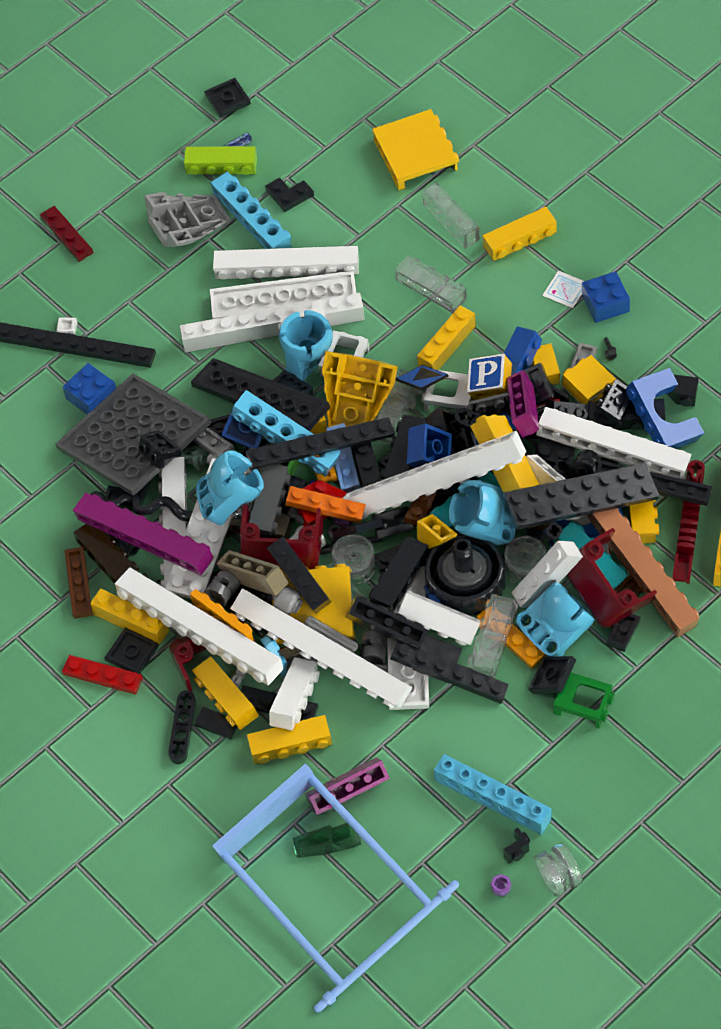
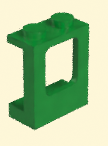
(565, 703)

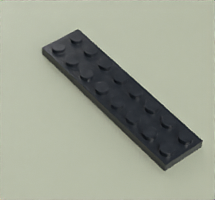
(231, 382)
(580, 496)

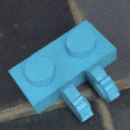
(273, 647)

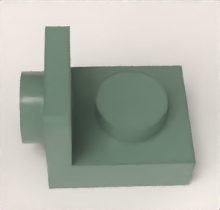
(195, 455)

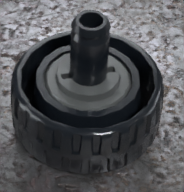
(465, 573)

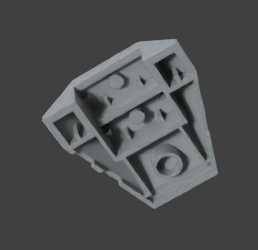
(183, 218)

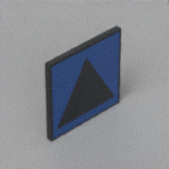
(422, 377)

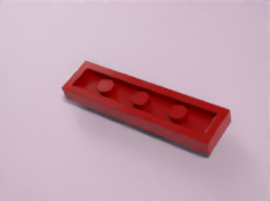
(102, 674)

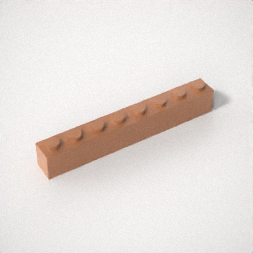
(646, 571)

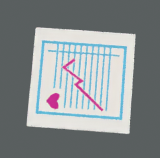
(564, 289)

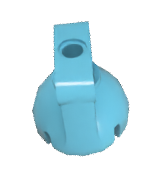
(304, 342)
(227, 487)
(481, 513)
(555, 620)

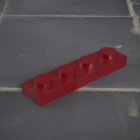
(66, 233)

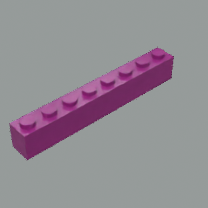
(143, 533)

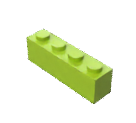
(220, 160)

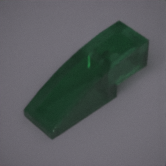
(326, 840)

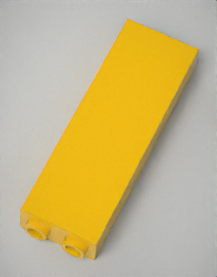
(511, 476)

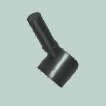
(610, 353)

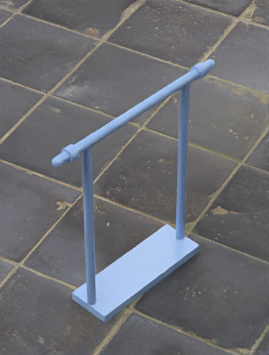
(270, 809)

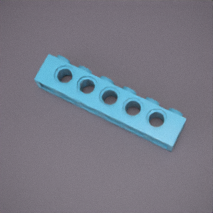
(250, 213)
(281, 424)
(492, 794)

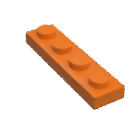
(329, 505)

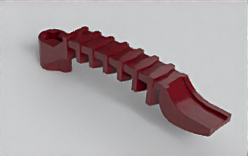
(688, 528)

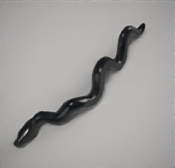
(165, 501)

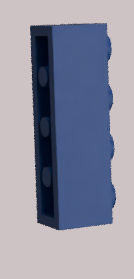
(522, 349)

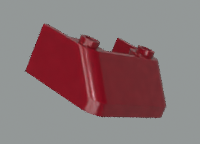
(306, 547)
(596, 590)
(182, 651)

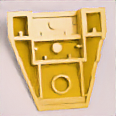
(355, 387)

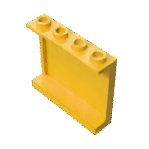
(414, 147)
(337, 586)

